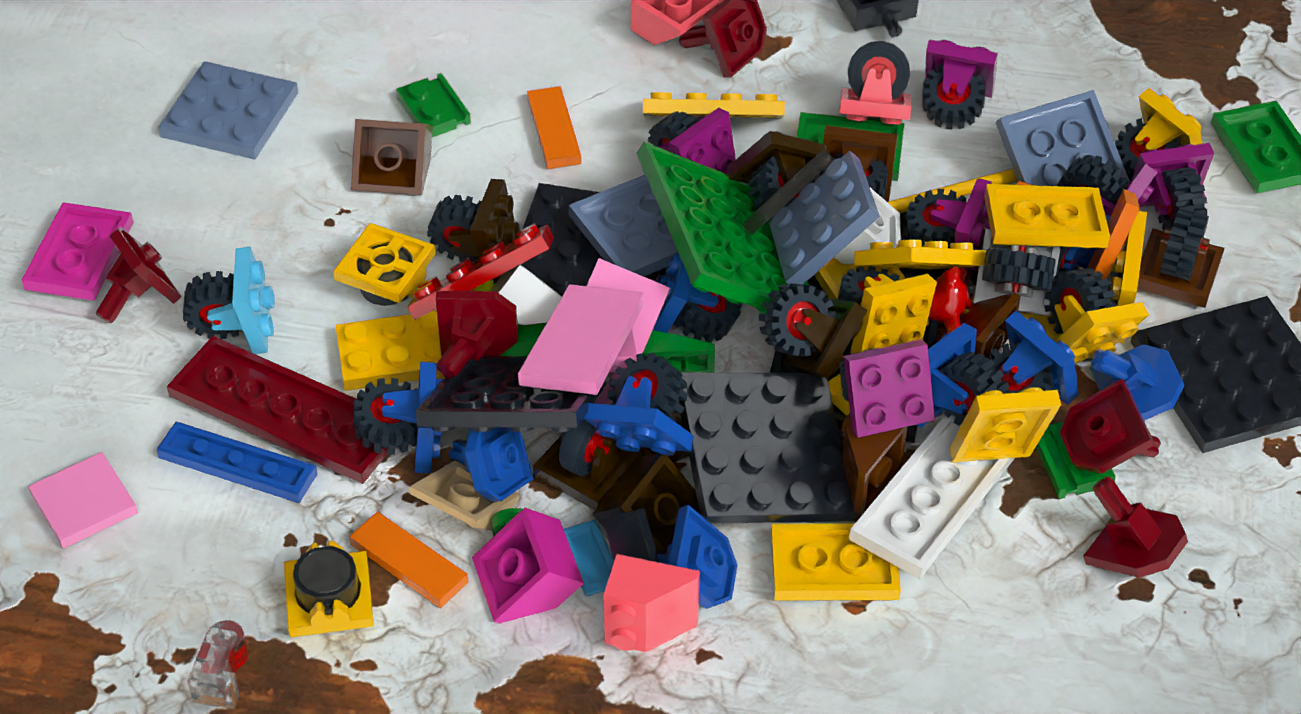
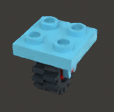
(232, 303)

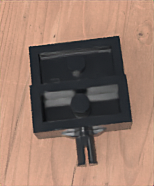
(872, 13)

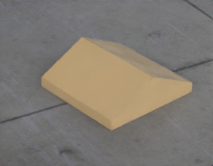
(454, 493)

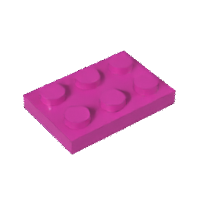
(76, 251)

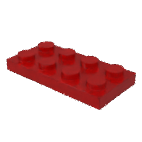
(492, 263)

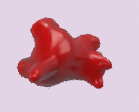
(950, 298)

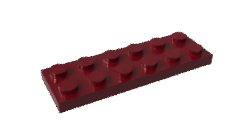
(276, 406)

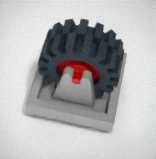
(1017, 270)

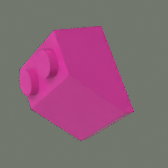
(527, 567)

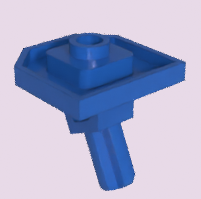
(1146, 371)
(495, 461)
(705, 549)

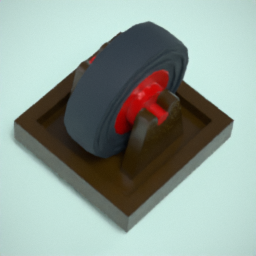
(584, 464)

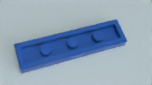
(237, 462)

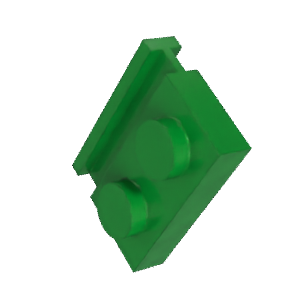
(433, 104)
(1061, 471)

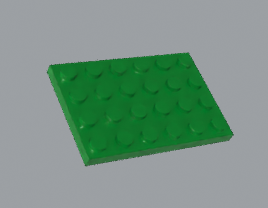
(706, 224)

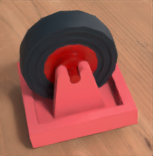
(877, 82)

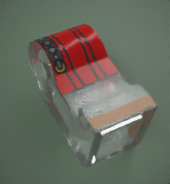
(214, 670)

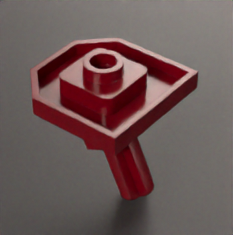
(734, 33)
(133, 275)
(473, 327)
(1107, 430)
(1135, 538)

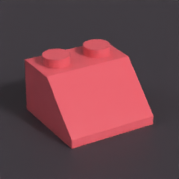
(667, 19)
(649, 603)

